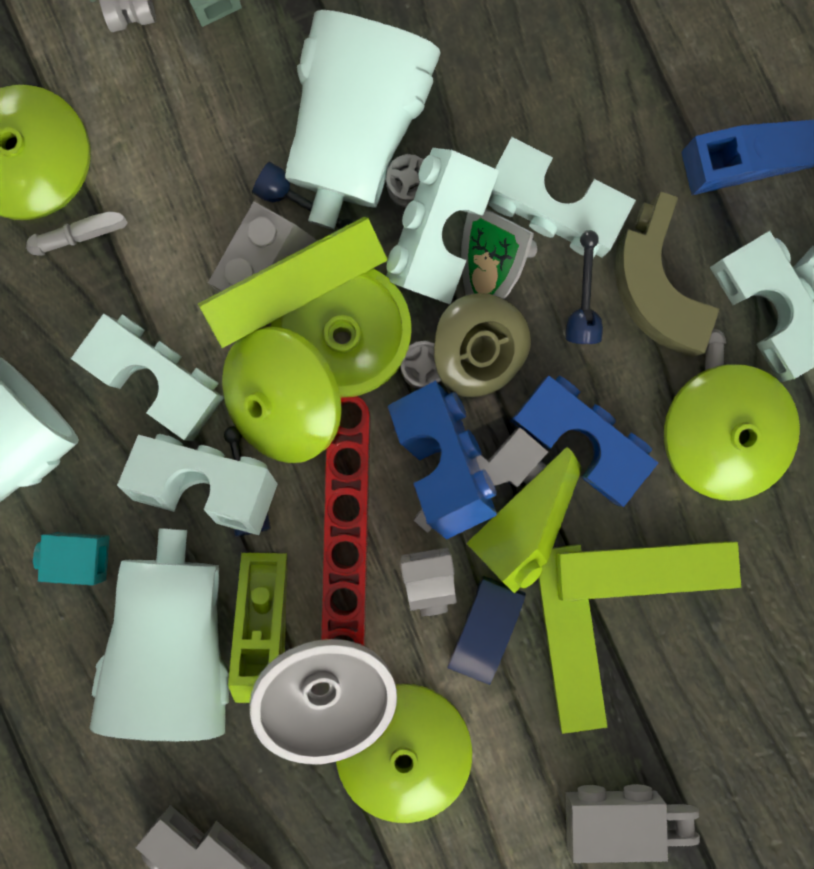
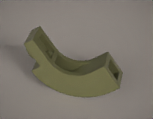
(648, 294)

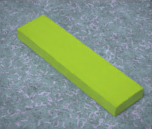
(293, 282)
(648, 570)
(571, 653)

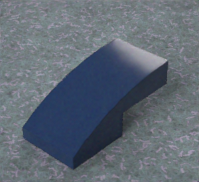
(486, 630)

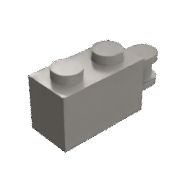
(625, 825)

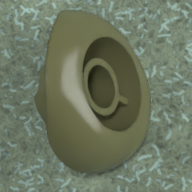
(480, 344)

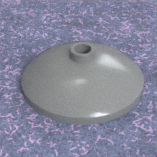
(325, 719)

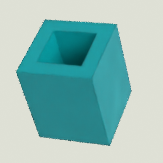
(72, 558)

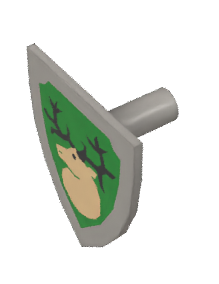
(494, 253)

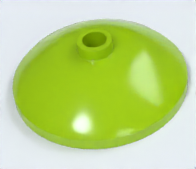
(49, 153)
(373, 316)
(281, 394)
(706, 428)
(441, 751)

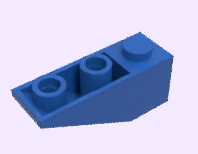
(748, 154)

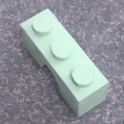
(446, 185)
(523, 192)
(765, 271)
(117, 351)
(164, 469)

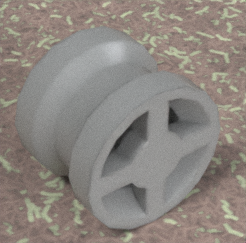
(406, 170)

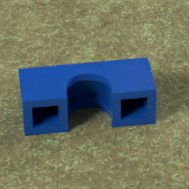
(618, 461)
(457, 491)

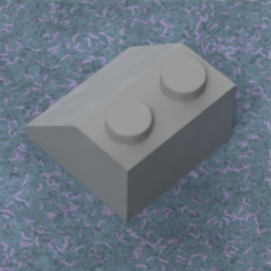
(256, 245)

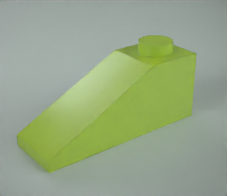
(525, 530)
(258, 620)

